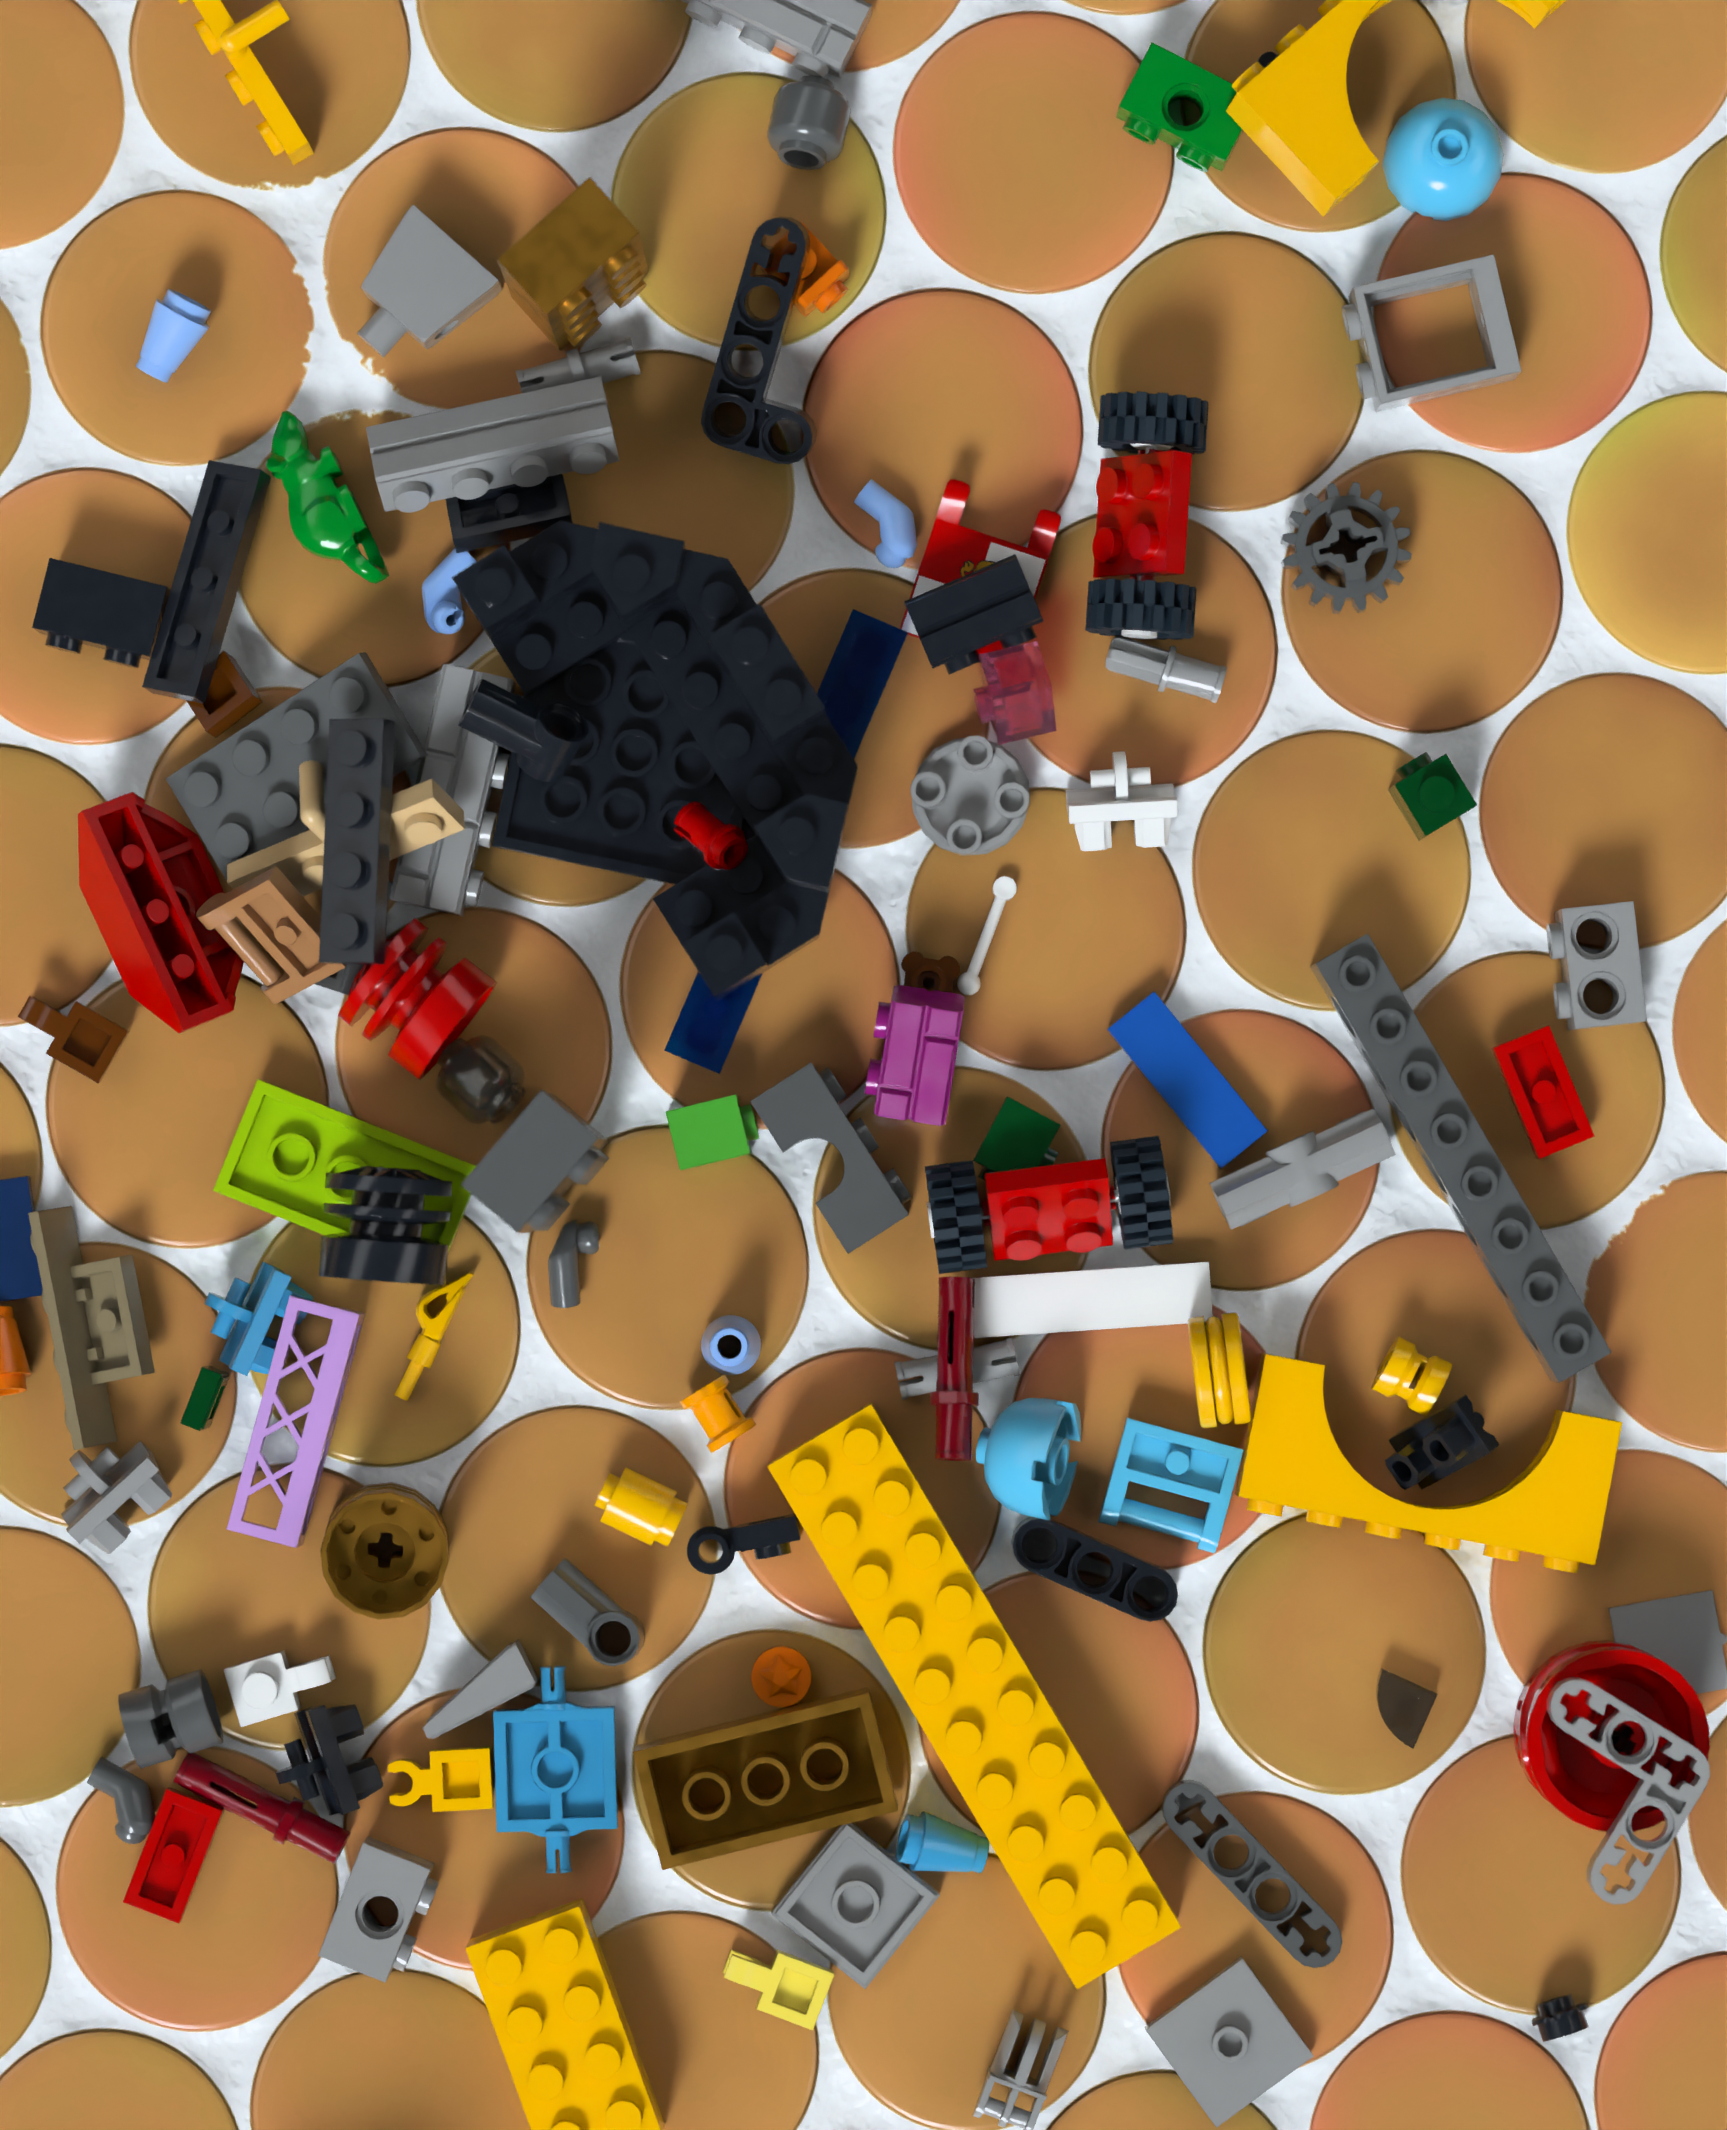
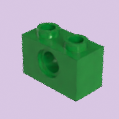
(1168, 78)

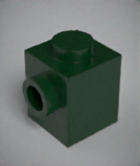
(1430, 794)
(1017, 1140)

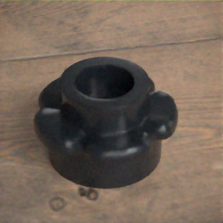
(1560, 2017)

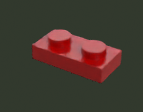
(1542, 1092)
(173, 1855)

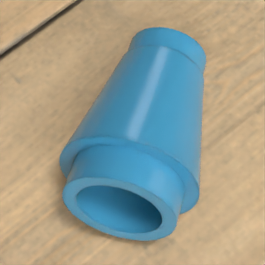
(940, 1846)

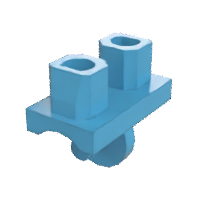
(247, 1344)

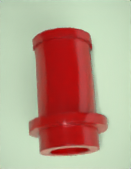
(721, 844)

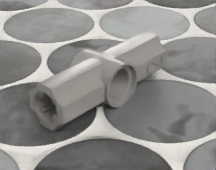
(1302, 1168)

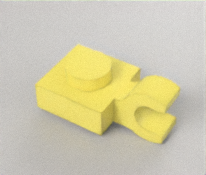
(788, 1988)

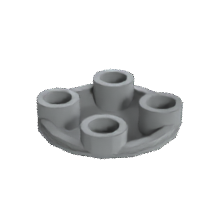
(970, 796)

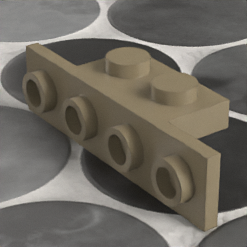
(92, 1321)

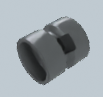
(191, 1713)

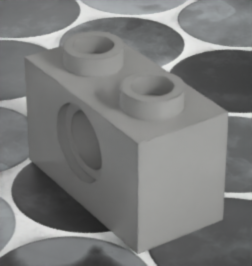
(358, 1941)

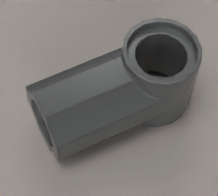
(584, 1610)

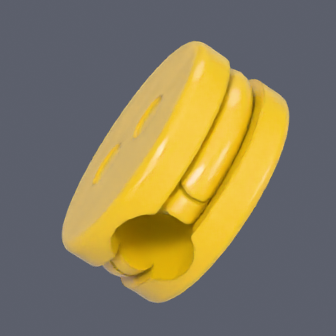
(1219, 1370)

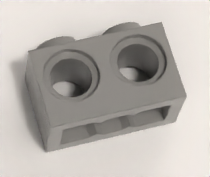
(1615, 965)

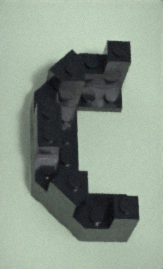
(735, 692)

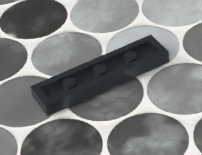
(206, 581)
(357, 841)

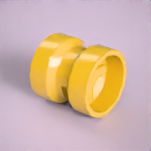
(1399, 1370)

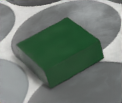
(205, 1398)

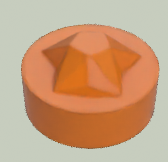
(781, 1676)

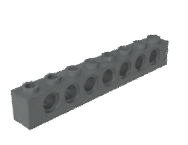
(1460, 1159)

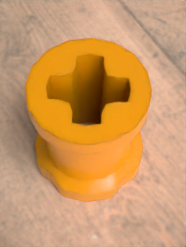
(718, 1413)

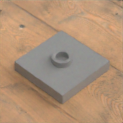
(1228, 2041)

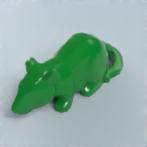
(320, 512)

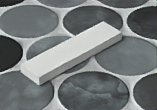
(1091, 1299)

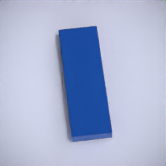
(1187, 1080)

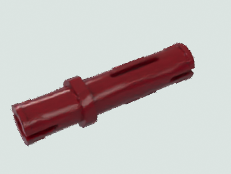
(954, 1382)
(274, 1813)

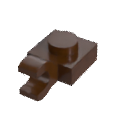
(81, 1038)

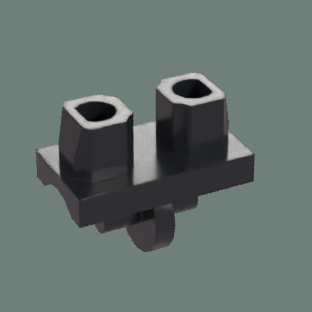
(1439, 1445)
(339, 1783)

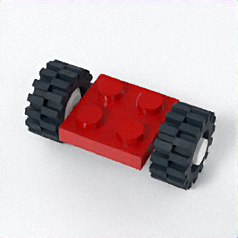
(1144, 515)
(1050, 1207)

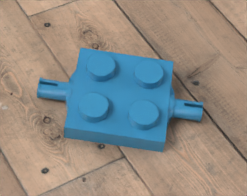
(555, 1769)

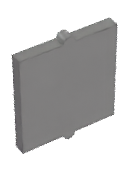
(1680, 1633)

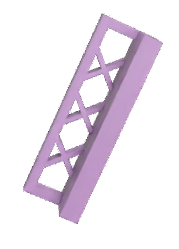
(318, 1427)

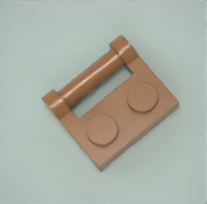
(281, 923)

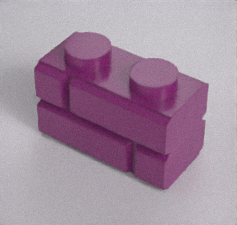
(918, 1054)

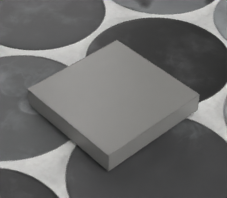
(855, 1903)

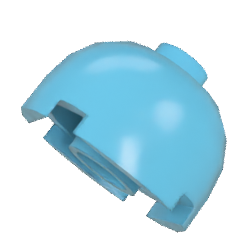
(1443, 159)
(1029, 1455)

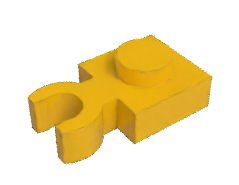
(455, 1779)

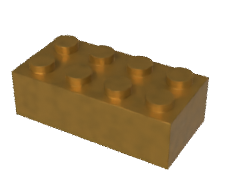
(575, 266)
(765, 1778)

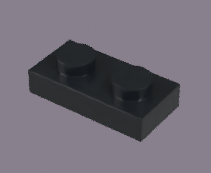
(507, 514)

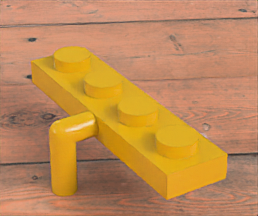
(248, 76)

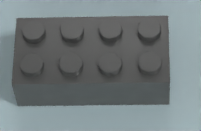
(537, 1165)

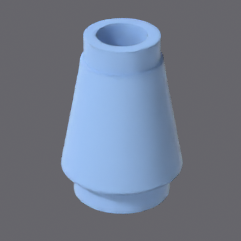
(172, 334)
(744, 1331)

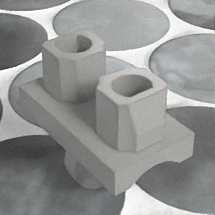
(107, 1485)

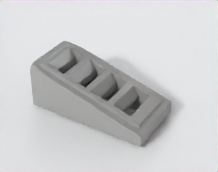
(496, 1683)

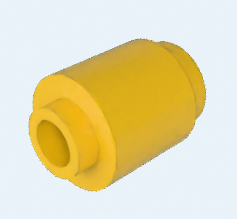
(640, 1507)

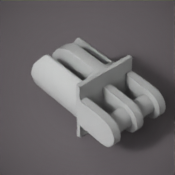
(1019, 2078)

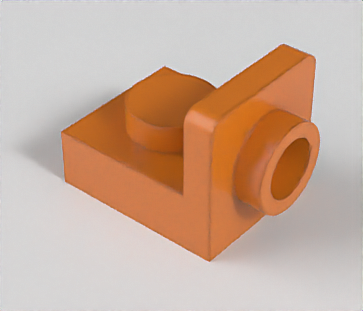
(821, 279)

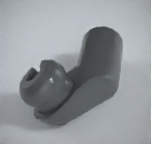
(564, 1258)

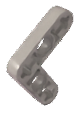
(1649, 1791)

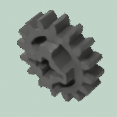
(1352, 574)

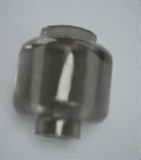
(480, 1079)

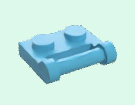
(1176, 1465)

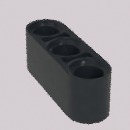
(1119, 1585)

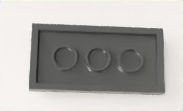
(248, 786)

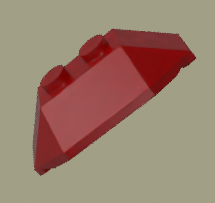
(144, 889)

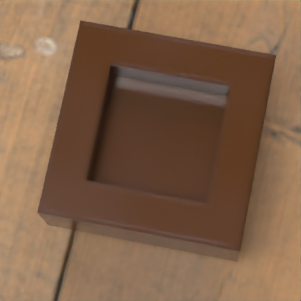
(228, 697)

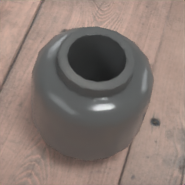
(808, 123)

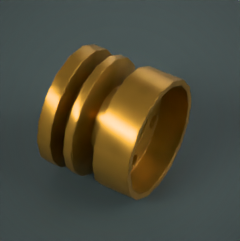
(354, 1569)

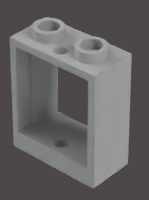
(1491, 319)

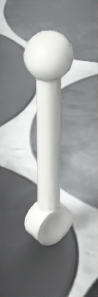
(1003, 890)

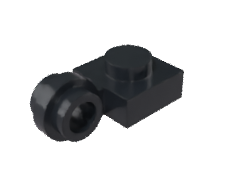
(766, 1537)

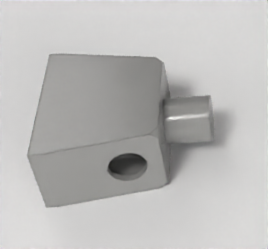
(423, 286)

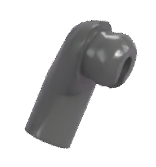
(131, 1799)

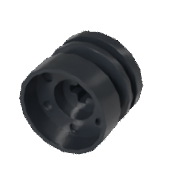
(385, 1227)

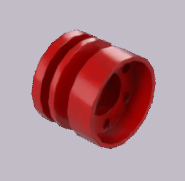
(417, 998)

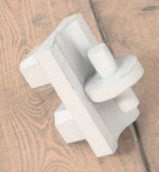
(1122, 800)

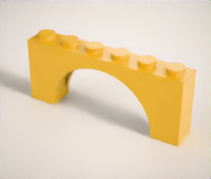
(1301, 103)
(1547, 1510)

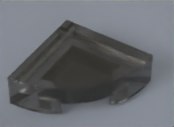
(1403, 1705)

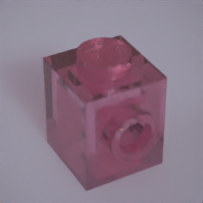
(1015, 693)

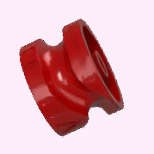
(1574, 1775)

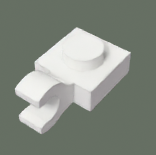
(270, 1687)

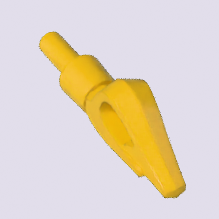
(433, 1328)

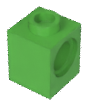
(711, 1131)

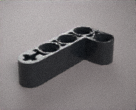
(767, 337)

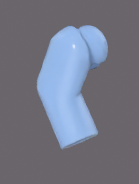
(895, 522)
(442, 596)

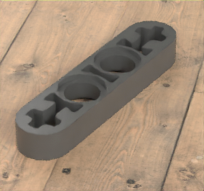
(1248, 1876)

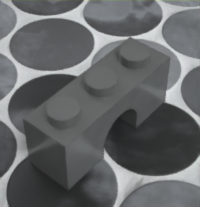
(808, 1108)

